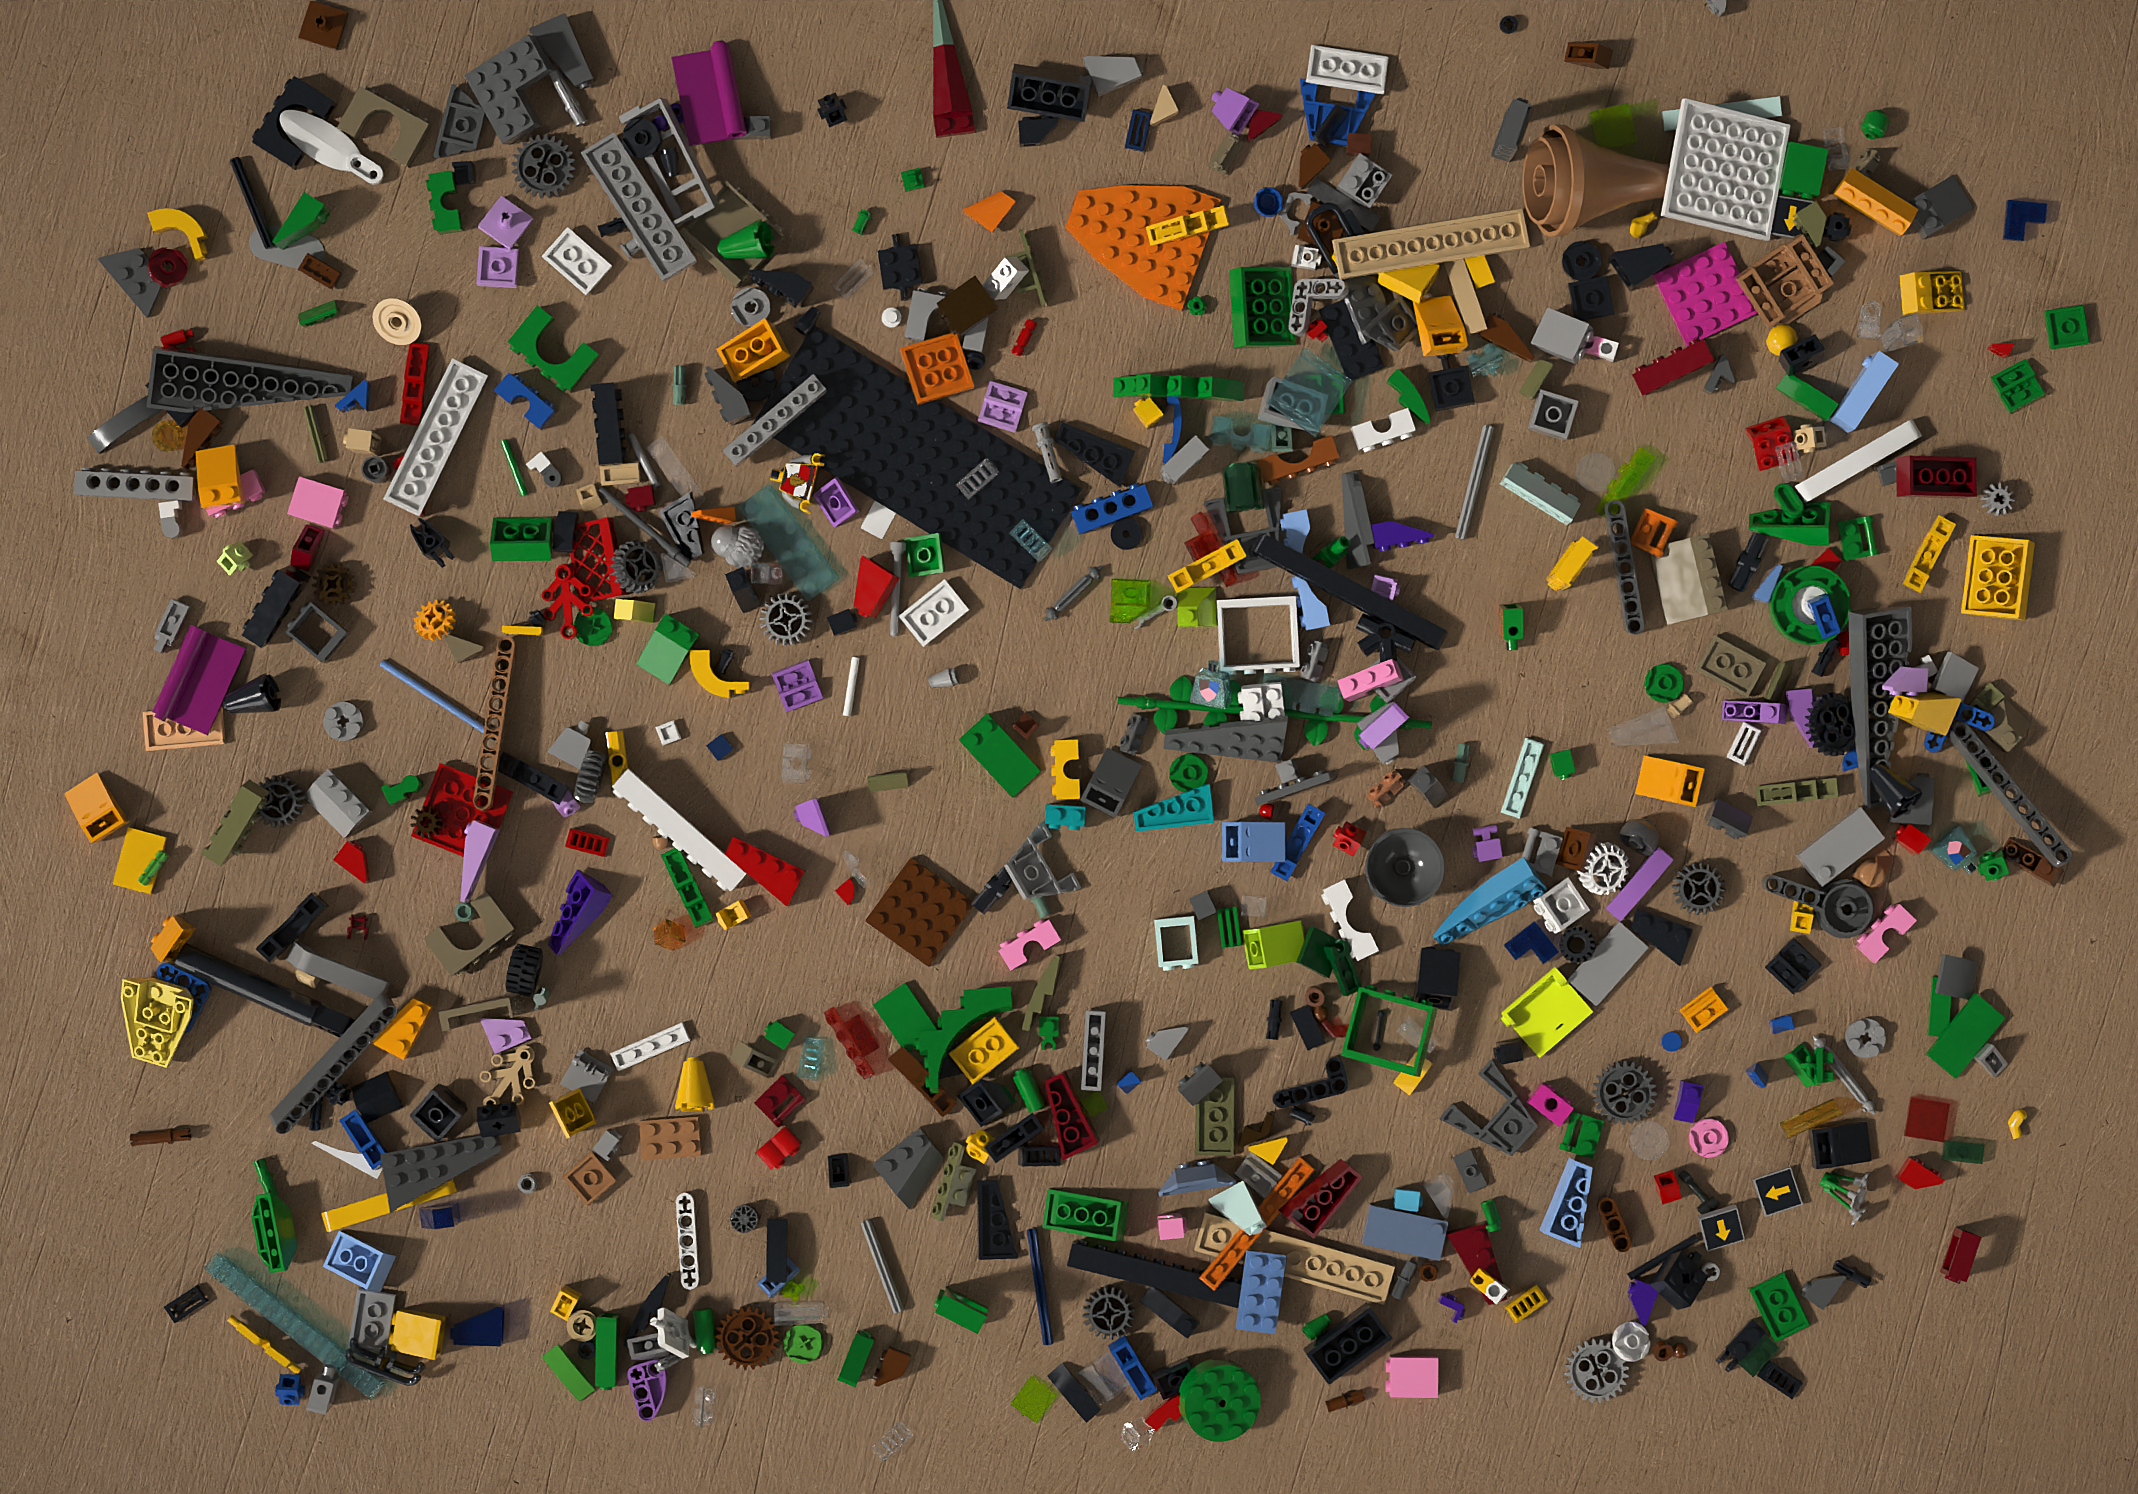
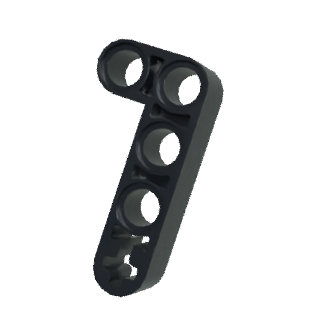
(1309, 1087)

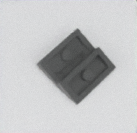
(1956, 977)

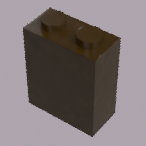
(966, 306)

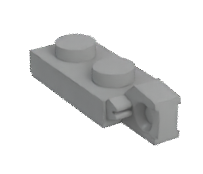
(170, 624)

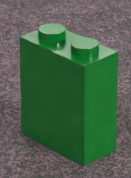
(1803, 170)

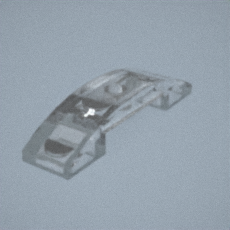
(675, 470)

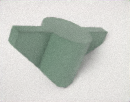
(541, 997)

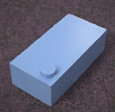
(1863, 391)

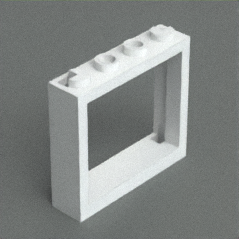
(1258, 602)

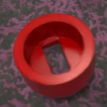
(1266, 811)

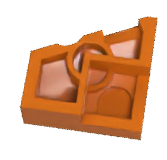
(991, 210)

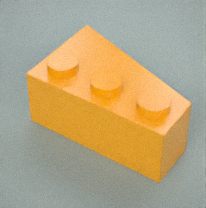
(404, 1029)

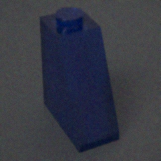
(440, 1216)
(480, 1329)

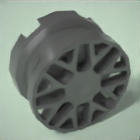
(744, 1218)

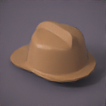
(1873, 869)

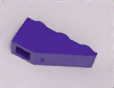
(1393, 533)

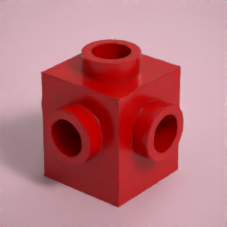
(1348, 838)

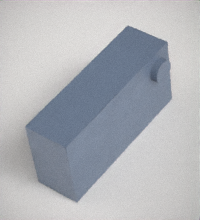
(1404, 1232)

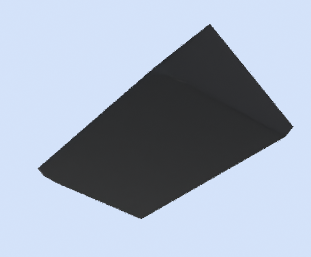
(1330, 125)

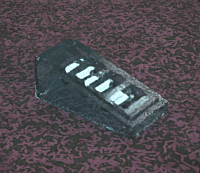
(1042, 552)
(805, 1075)

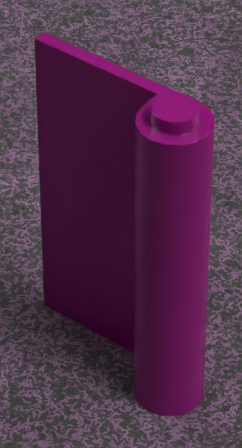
(709, 95)
(198, 680)

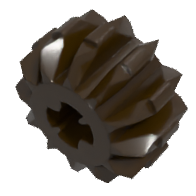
(432, 826)

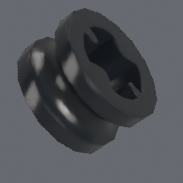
(1512, 20)
(584, 1355)

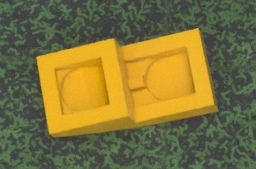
(1479, 271)
(1802, 916)

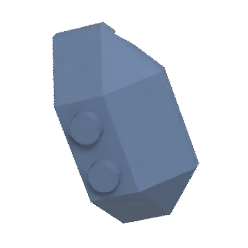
(1196, 1178)

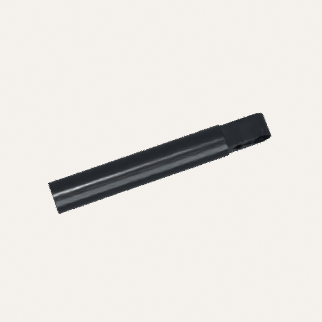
(261, 990)

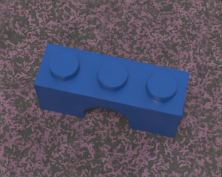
(539, 411)

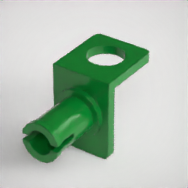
(1333, 551)

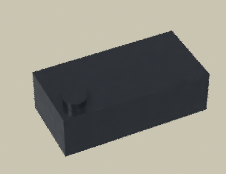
(1049, 92)
(1347, 1343)

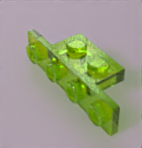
(1626, 481)

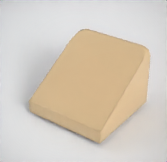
(589, 497)

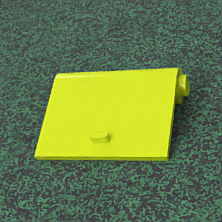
(1546, 1012)

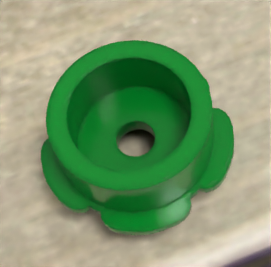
(1192, 306)

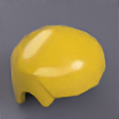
(1781, 337)

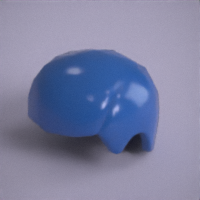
(1268, 202)

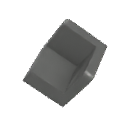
(1830, 260)
(1887, 473)
(1202, 905)

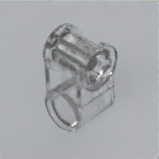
(1869, 323)

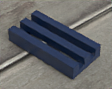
(1134, 147)

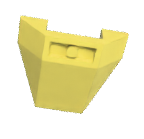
(155, 1017)

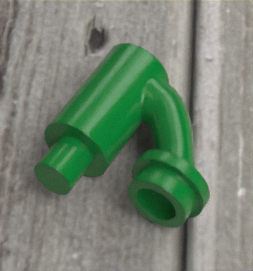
(1492, 1215)

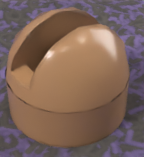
(660, 842)

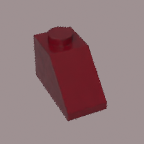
(306, 547)

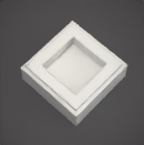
(668, 732)

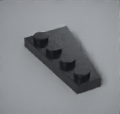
(993, 1228)

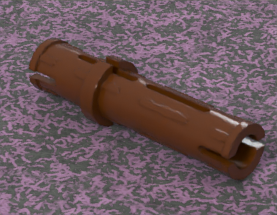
(161, 1137)

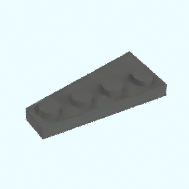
(1301, 783)

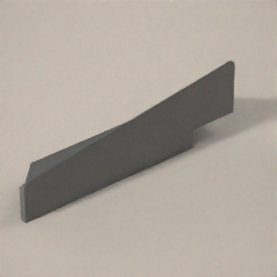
(1356, 521)

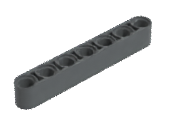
(1630, 575)

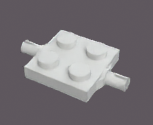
(673, 1333)

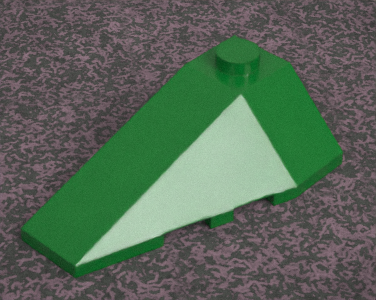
(1808, 529)

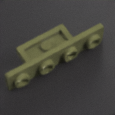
(1033, 278)
(954, 1184)

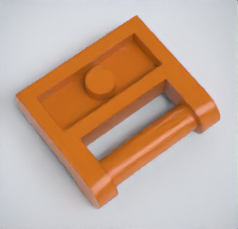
(1647, 529)

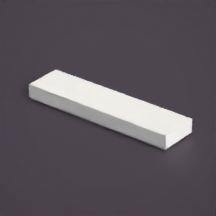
(650, 1046)

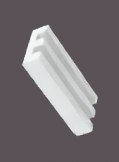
(1736, 758)

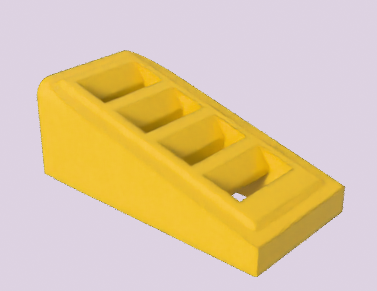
(1516, 1318)

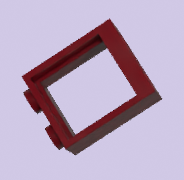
(1960, 1255)

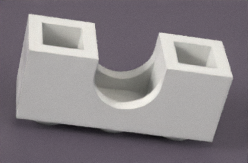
(1400, 426)

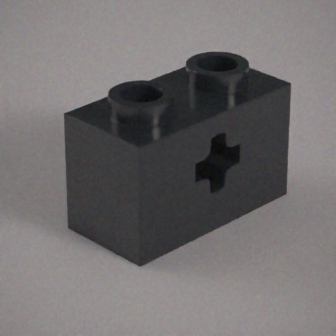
(1801, 355)
(498, 1119)

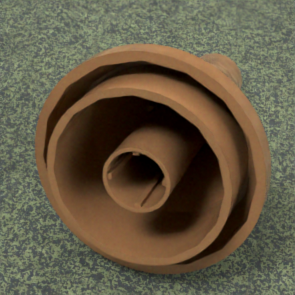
(1577, 180)

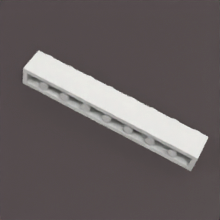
(679, 829)

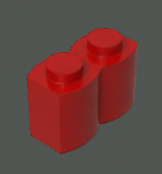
(779, 1147)

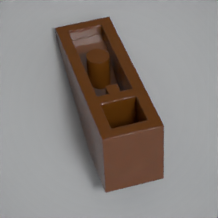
(1504, 337)

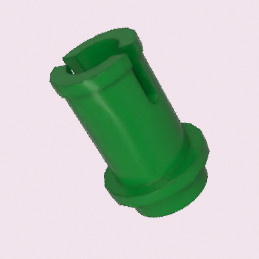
(862, 221)

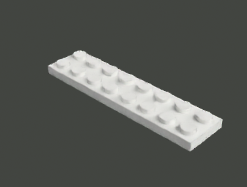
(435, 437)

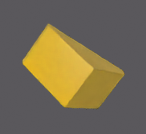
(1269, 1149)
(565, 1302)

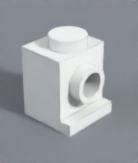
(1299, 261)

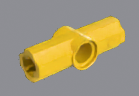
(616, 746)

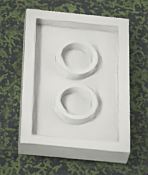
(577, 261)
(933, 613)

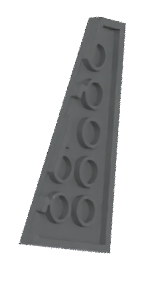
(1234, 739)
(425, 1168)

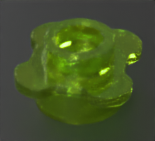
(793, 1295)

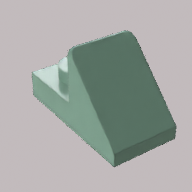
(1281, 438)

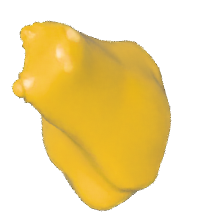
(1640, 224)

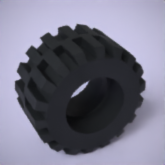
(524, 970)

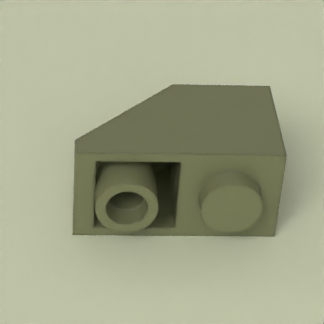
(1811, 222)

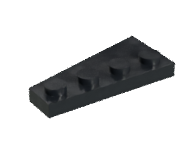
(1100, 454)

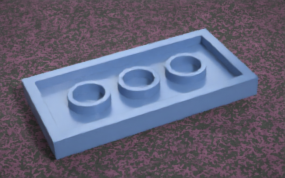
(1260, 1291)

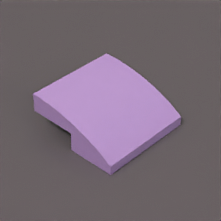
(1002, 406)

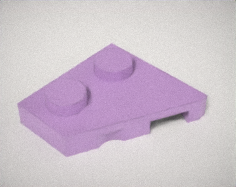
(505, 1033)

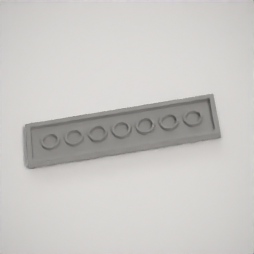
(638, 207)

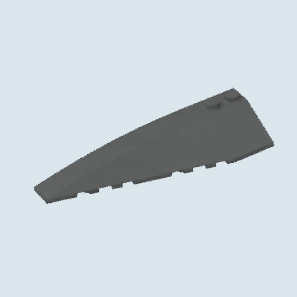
(195, 379)

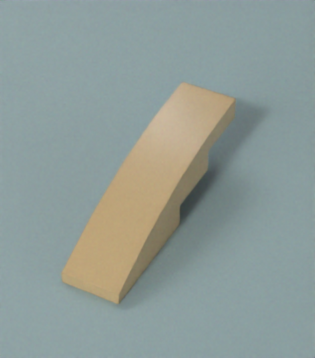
(1465, 296)

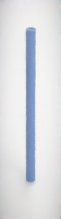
(433, 696)

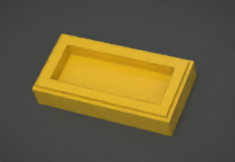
(522, 630)

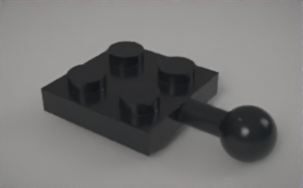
(1450, 386)

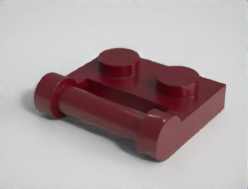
(775, 1096)

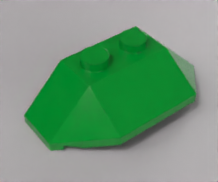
(273, 1232)

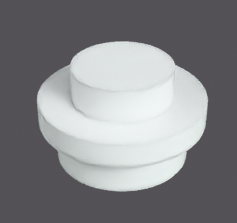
(891, 317)

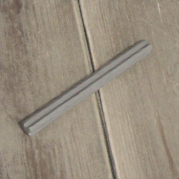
(1474, 482)

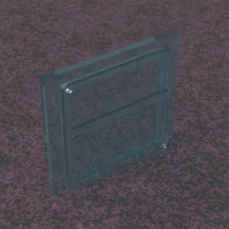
(1309, 392)

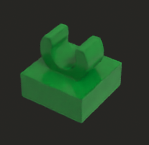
(912, 179)

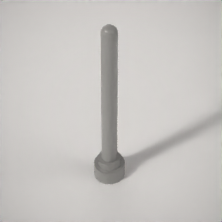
(898, 550)

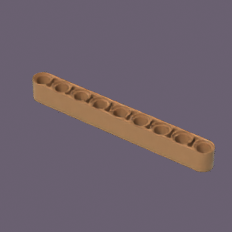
(491, 714)

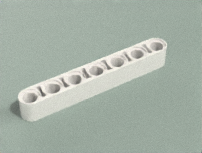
(1858, 460)

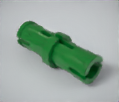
(265, 1177)

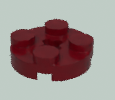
(165, 277)

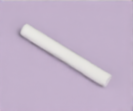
(851, 686)

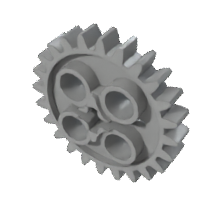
(1579, 1377)

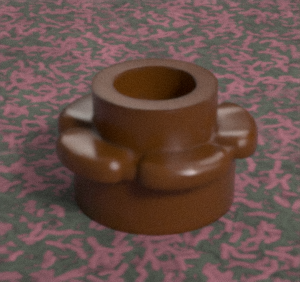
(1423, 1272)

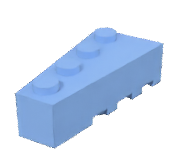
(1568, 1205)

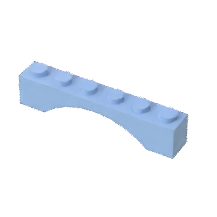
(1313, 611)

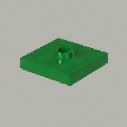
(2066, 327)

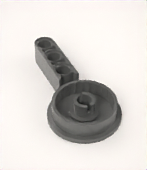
(1828, 904)

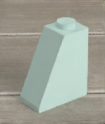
(1240, 1208)

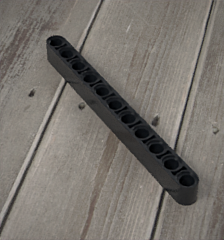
(1348, 591)

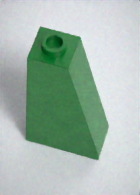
(607, 1350)

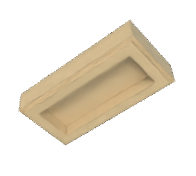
(620, 474)

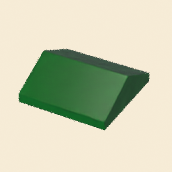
(924, 555)

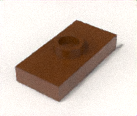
(319, 271)

